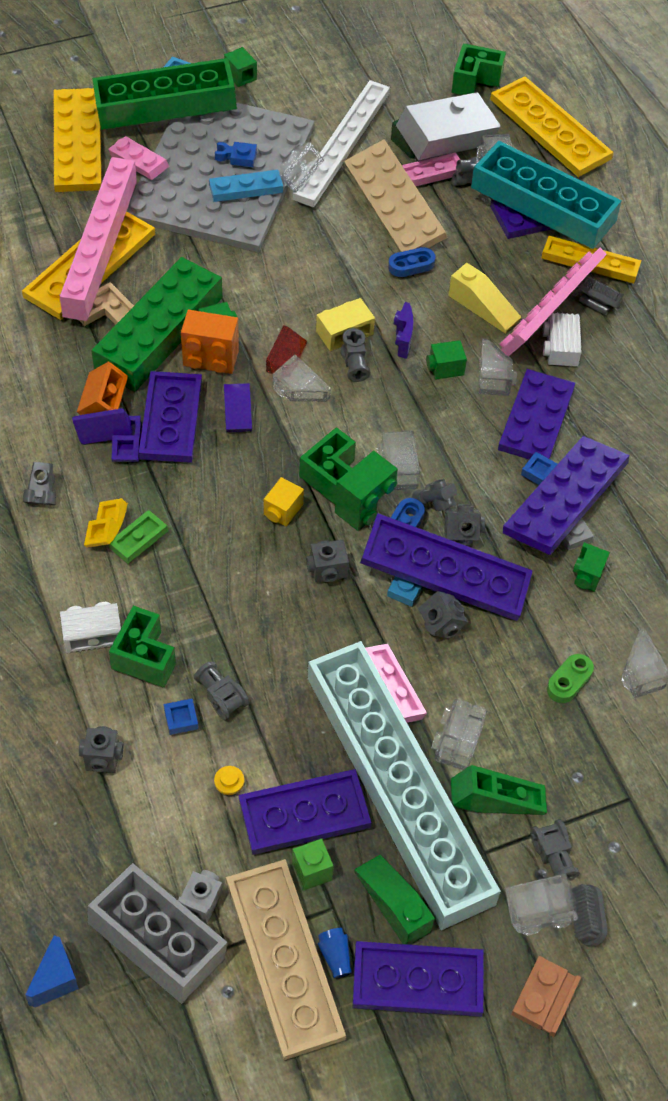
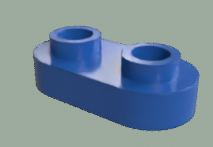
(411, 262)
(409, 506)

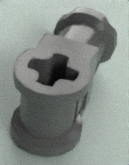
(354, 355)
(221, 692)
(554, 847)

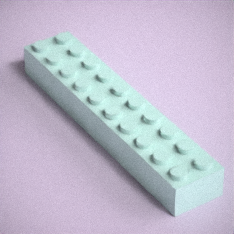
(403, 786)

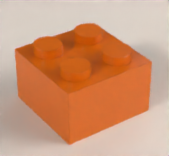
(210, 341)

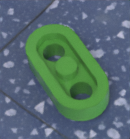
(572, 676)

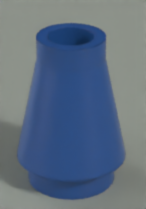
(335, 950)

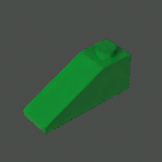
(496, 792)
(396, 900)

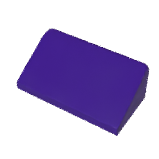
(102, 425)

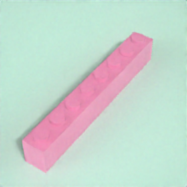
(98, 239)

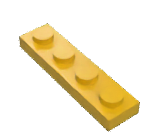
(611, 265)

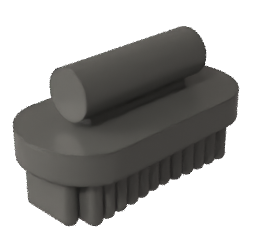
(599, 295)
(592, 924)

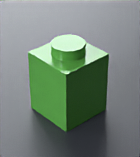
(312, 864)

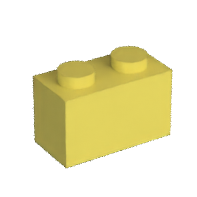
(334, 322)

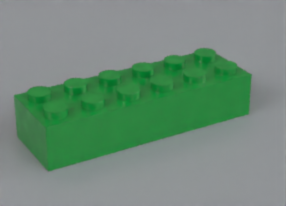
(164, 93)
(155, 322)

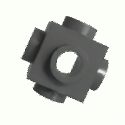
(457, 517)
(328, 561)
(443, 615)
(101, 749)

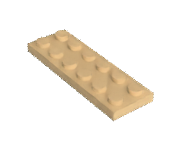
(395, 198)
(285, 960)

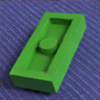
(138, 536)

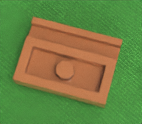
(546, 996)

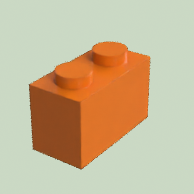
(102, 390)

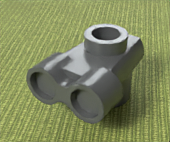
(464, 171)
(40, 490)
(439, 493)

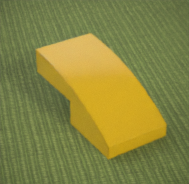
(107, 524)

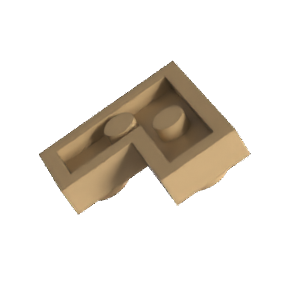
(109, 302)

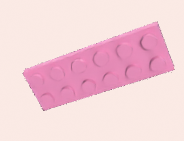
(551, 301)

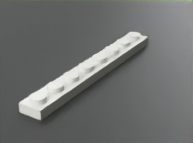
(343, 142)

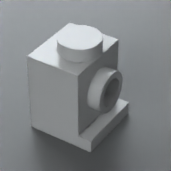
(202, 904)

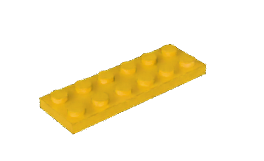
(551, 126)
(76, 141)
(48, 286)

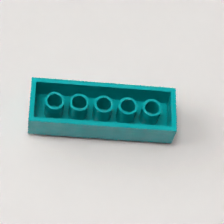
(545, 194)

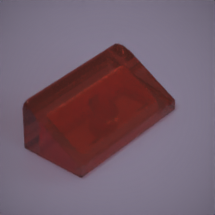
(286, 345)

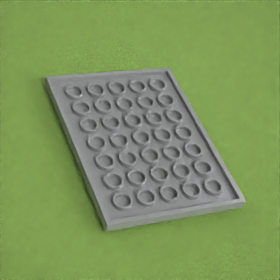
(181, 194)

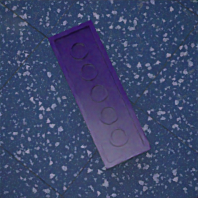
(565, 495)
(447, 567)

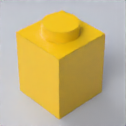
(283, 502)

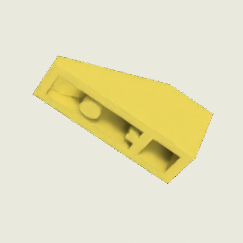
(482, 297)

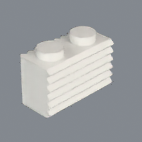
(563, 339)
(90, 626)

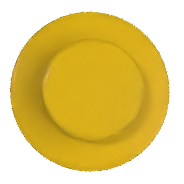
(229, 780)

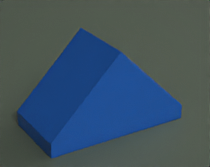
(53, 976)

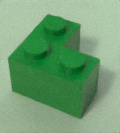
(477, 66)
(328, 462)
(362, 488)
(139, 652)

